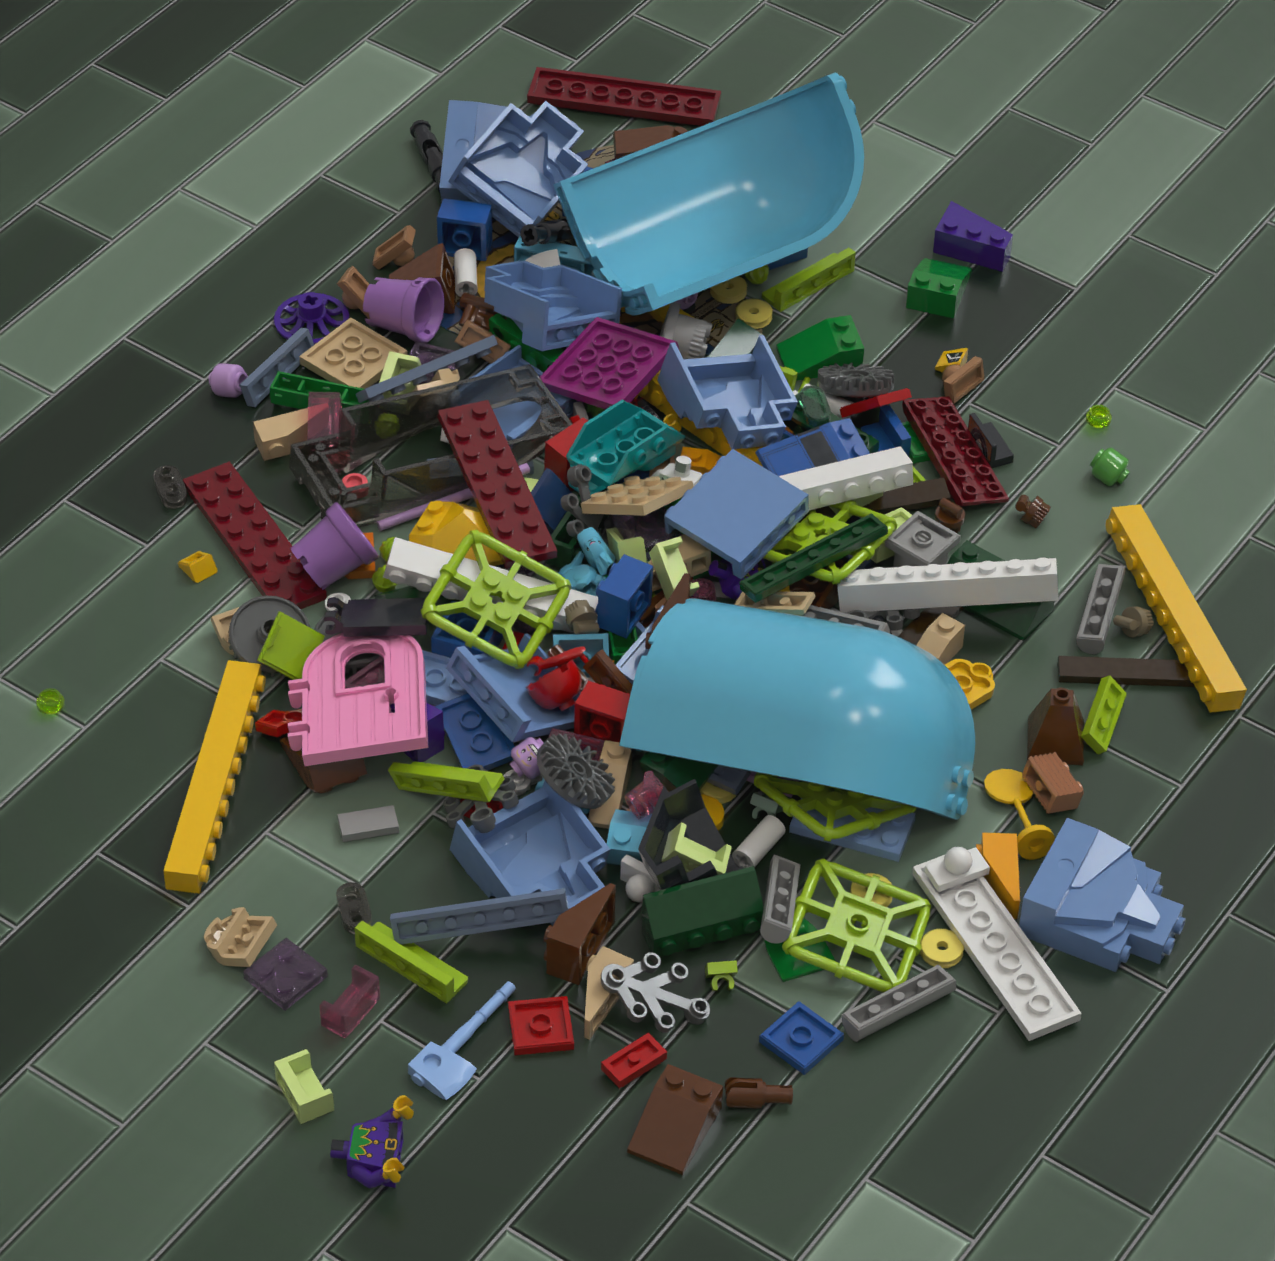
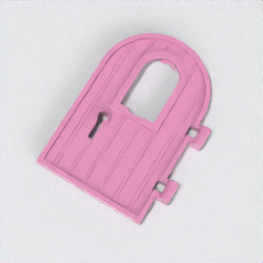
(358, 720)

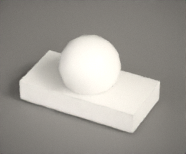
(956, 868)
(637, 878)

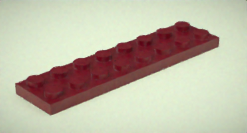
(624, 96)
(496, 480)
(252, 535)

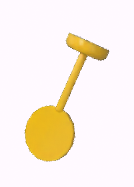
(1010, 788)

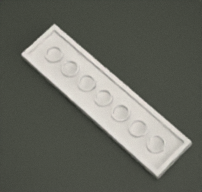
(1002, 954)

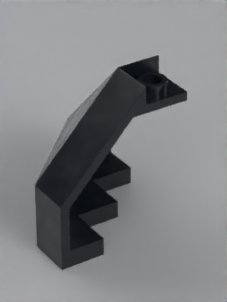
(672, 808)

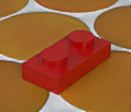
(634, 1060)

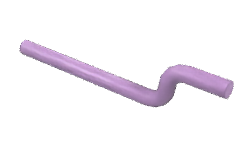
(418, 511)

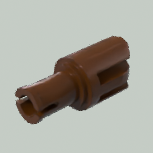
(755, 1093)

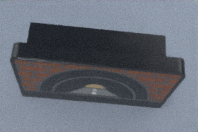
(990, 442)

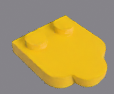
(974, 680)

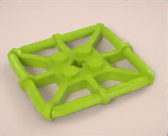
(818, 526)
(500, 615)
(832, 804)
(864, 940)

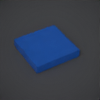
(801, 1037)

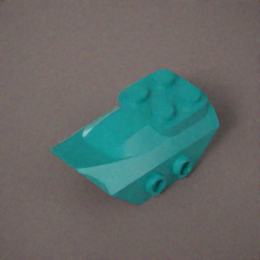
(620, 443)

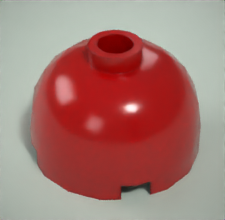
(557, 687)

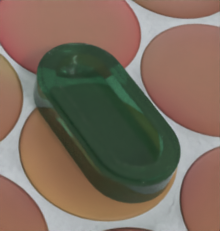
(814, 406)

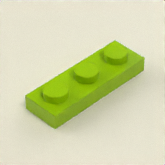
(1103, 714)

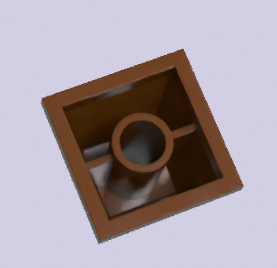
(435, 265)
(1057, 727)

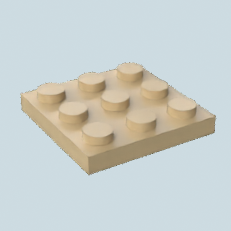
(350, 355)
(636, 496)

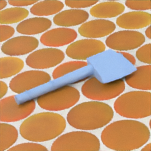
(439, 1066)

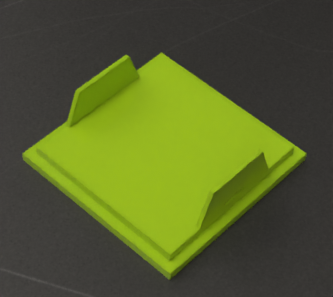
(289, 646)

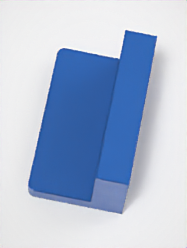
(889, 431)

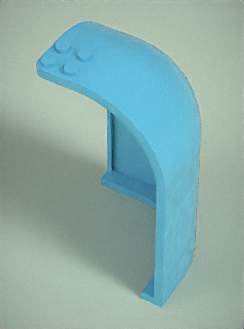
(719, 196)
(804, 704)

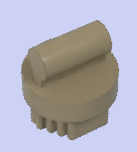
(581, 617)
(1134, 621)

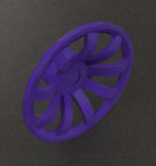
(310, 310)

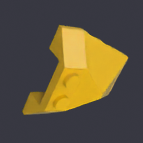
(447, 524)

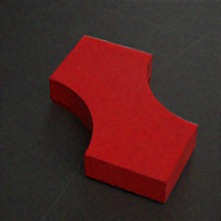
(276, 722)

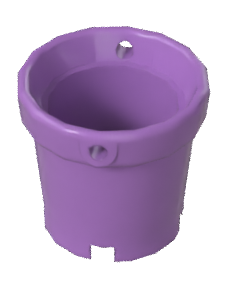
(405, 306)
(333, 548)

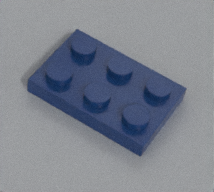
(474, 734)

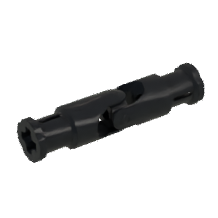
(428, 148)
(546, 232)

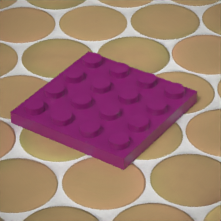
(607, 364)

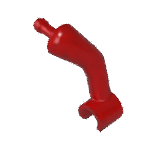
(557, 660)

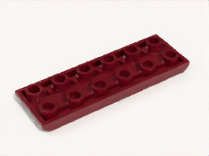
(953, 451)

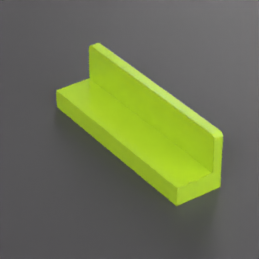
(810, 280)
(446, 780)
(410, 961)

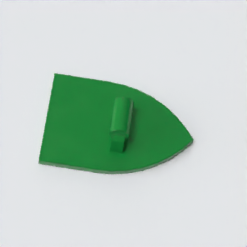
(791, 967)

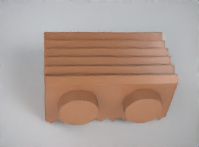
(1052, 783)

